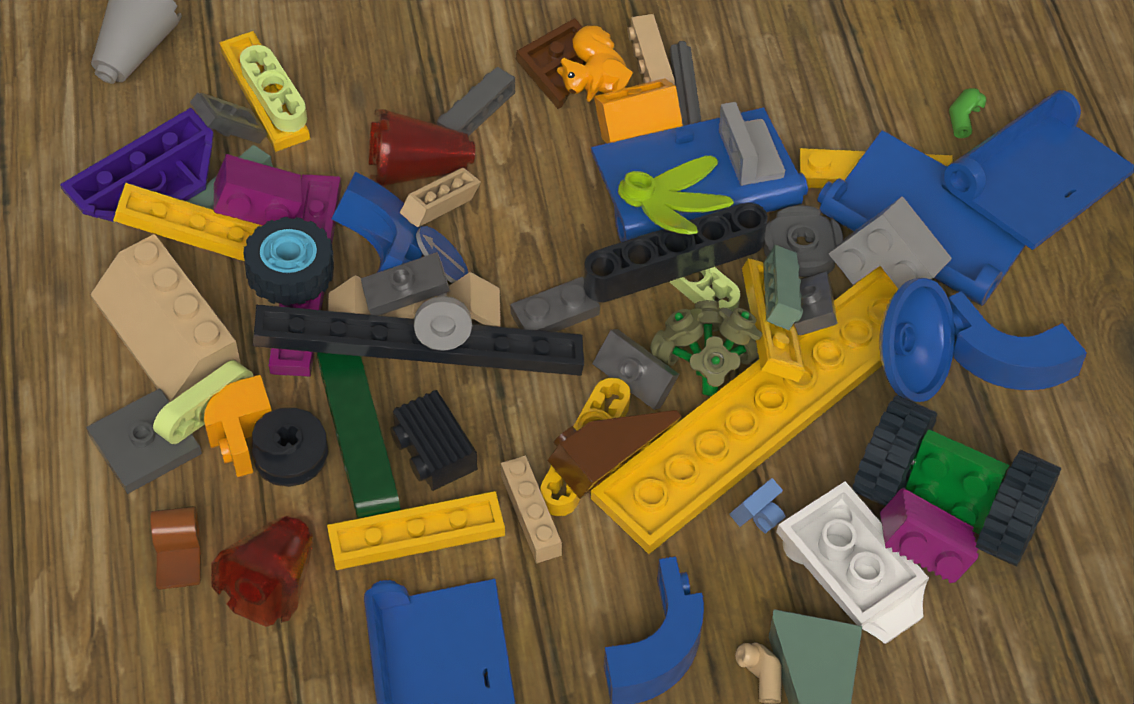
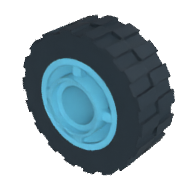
(289, 261)

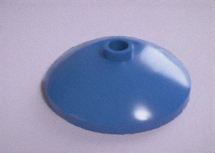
(917, 339)

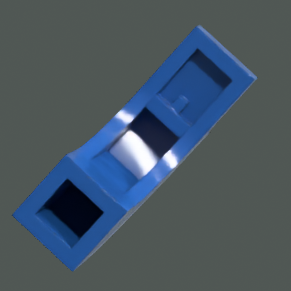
(377, 217)
(1013, 360)
(656, 664)

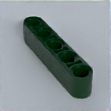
(358, 434)

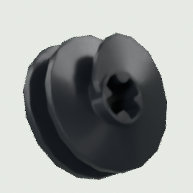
(289, 446)

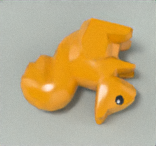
(603, 69)

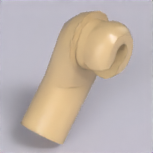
(765, 667)

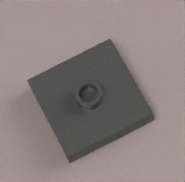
(133, 446)

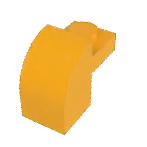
(232, 417)

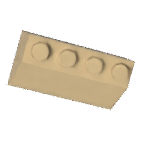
(162, 318)

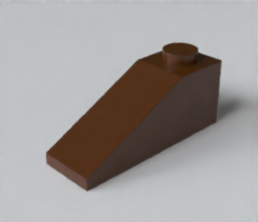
(604, 446)

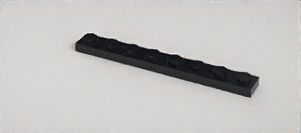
(396, 339)

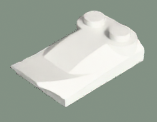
(848, 557)

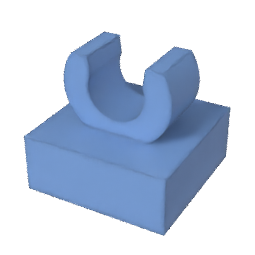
(759, 506)

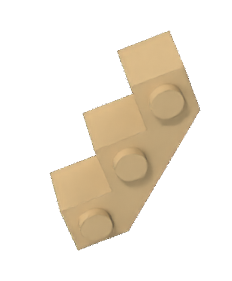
(476, 294)

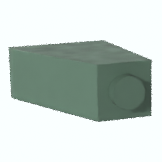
(815, 657)

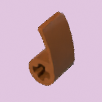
(177, 547)

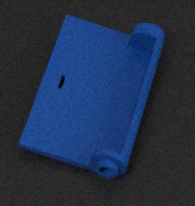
(673, 147)
(1032, 166)
(894, 169)
(438, 645)

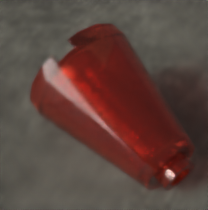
(415, 149)

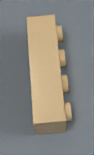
(649, 49)
(440, 197)
(531, 509)

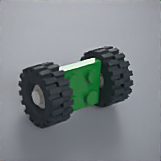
(956, 479)

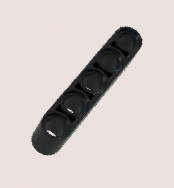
(673, 255)

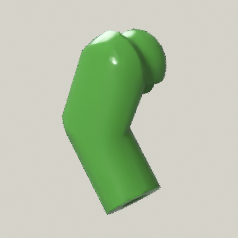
(959, 111)

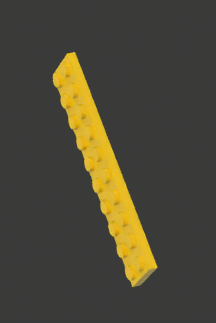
(745, 422)

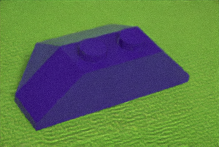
(165, 160)

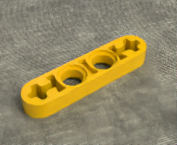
(592, 411)

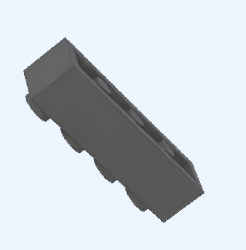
(479, 102)

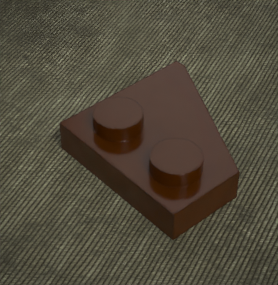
(544, 56)

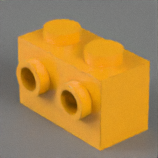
(638, 110)

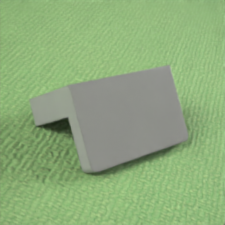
(749, 147)

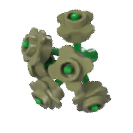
(716, 359)

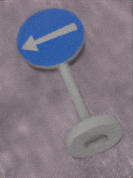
(442, 320)

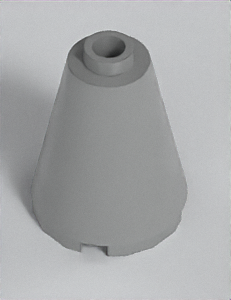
(130, 34)

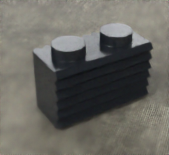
(434, 440)

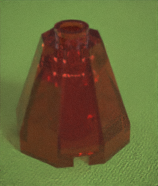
(265, 571)

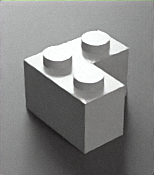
(895, 242)

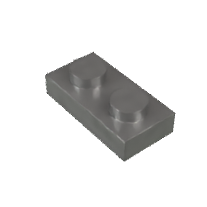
(555, 308)

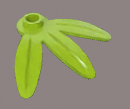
(660, 196)

